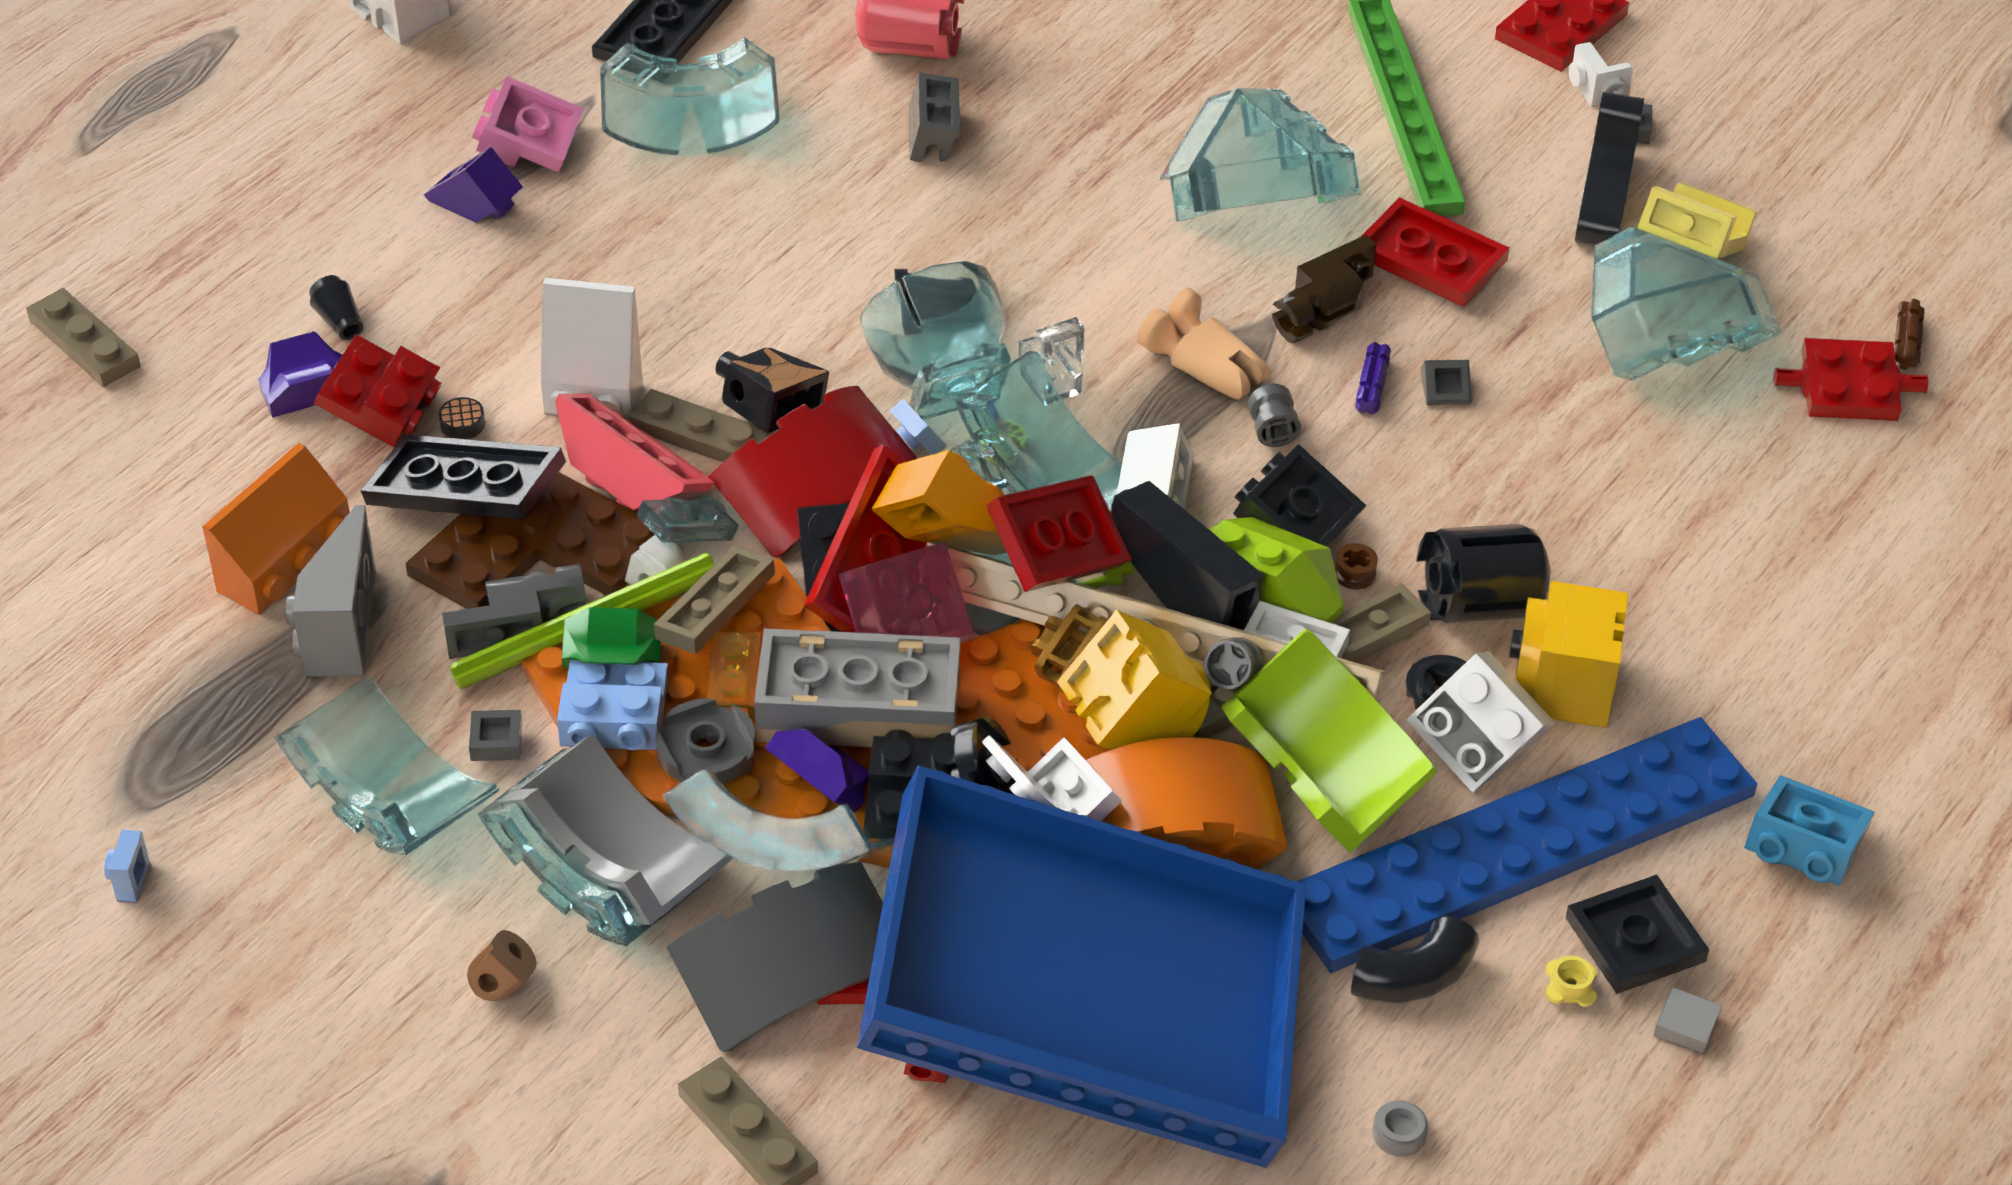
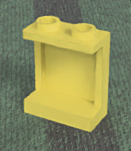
(1697, 220)

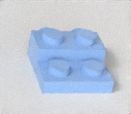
(613, 703)

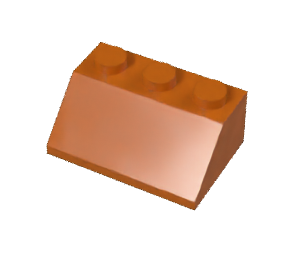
(273, 530)

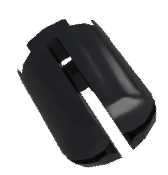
(1482, 572)

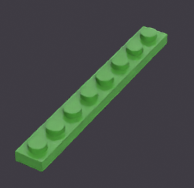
(1406, 107)

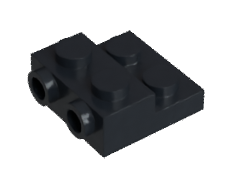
(1300, 498)
(890, 771)

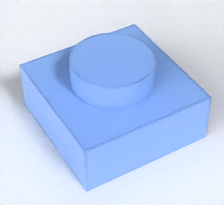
(915, 430)
(127, 865)

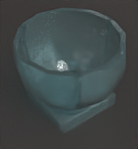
(956, 337)

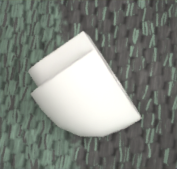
(652, 559)

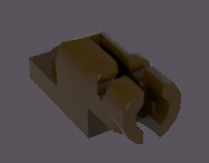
(1325, 289)

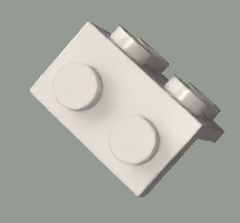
(1058, 780)

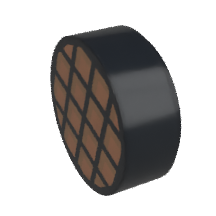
(461, 418)

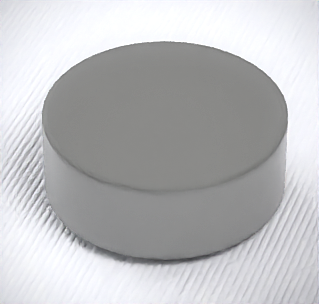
(1400, 1128)

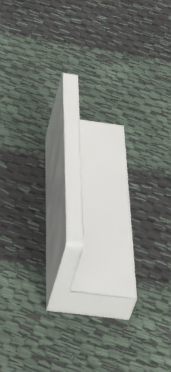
(1159, 457)

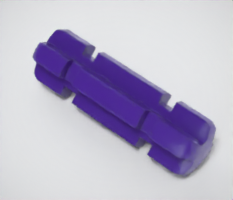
(1373, 378)

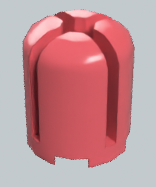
(909, 27)

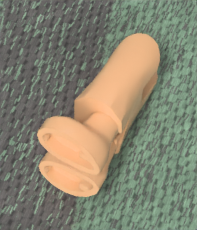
(1202, 349)

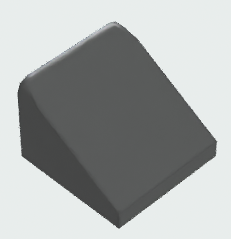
(1446, 382)

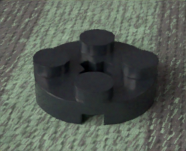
(972, 753)

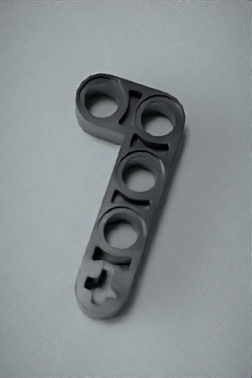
(1609, 168)

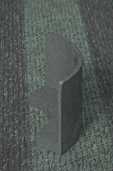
(780, 952)

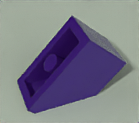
(477, 188)

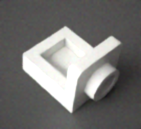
(1594, 76)

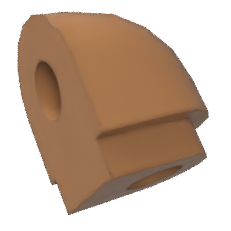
(501, 967)

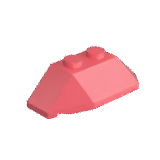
(623, 456)

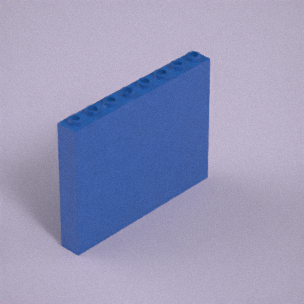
(1087, 968)

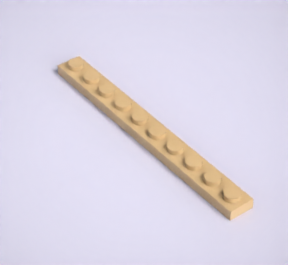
(998, 588)

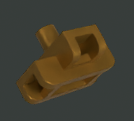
(1056, 635)

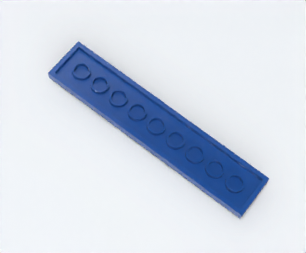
(1520, 842)

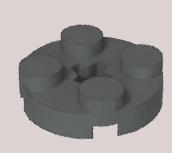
(702, 718)

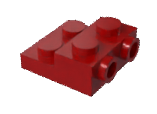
(379, 389)

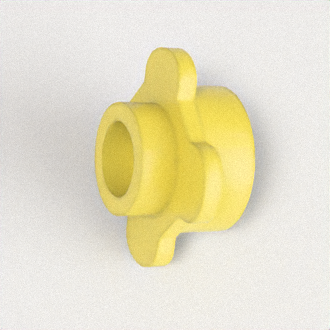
(1571, 970)

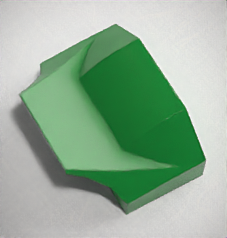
(610, 637)

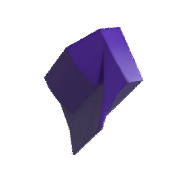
(296, 372)
(822, 766)

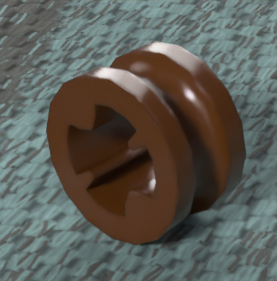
(1356, 566)

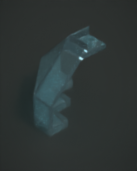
(1256, 151)
(1672, 304)

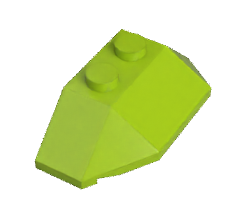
(1295, 569)

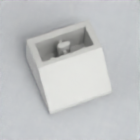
(1480, 720)

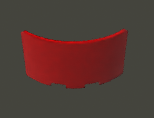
(805, 464)

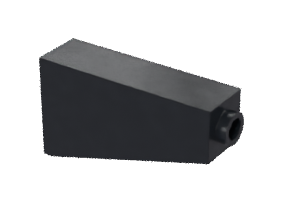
(1184, 559)

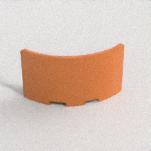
(1196, 796)

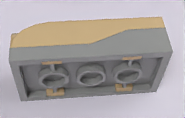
(856, 685)

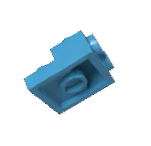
(1808, 830)

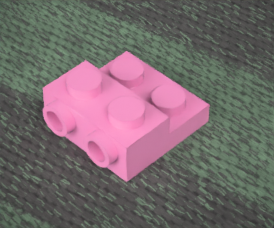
(527, 125)

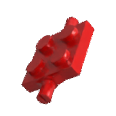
(1850, 379)

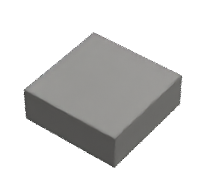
(1687, 1020)

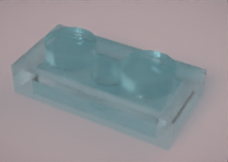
(687, 520)

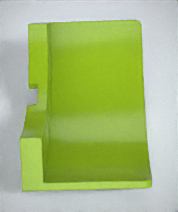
(1333, 737)

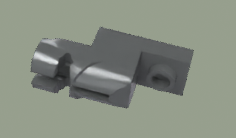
(513, 608)

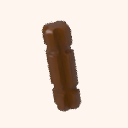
(1909, 334)

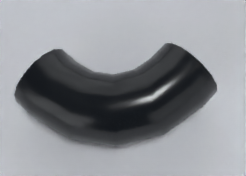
(1419, 970)

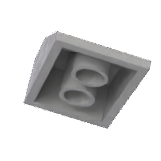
(335, 601)

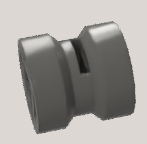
(1274, 415)
(1224, 666)

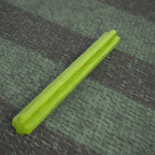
(523, 645)

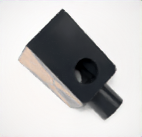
(769, 385)

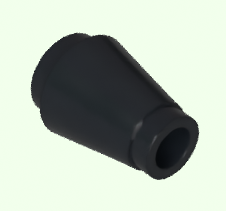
(336, 306)

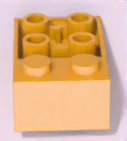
(941, 502)

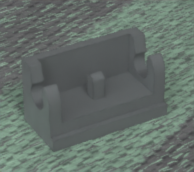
(933, 115)

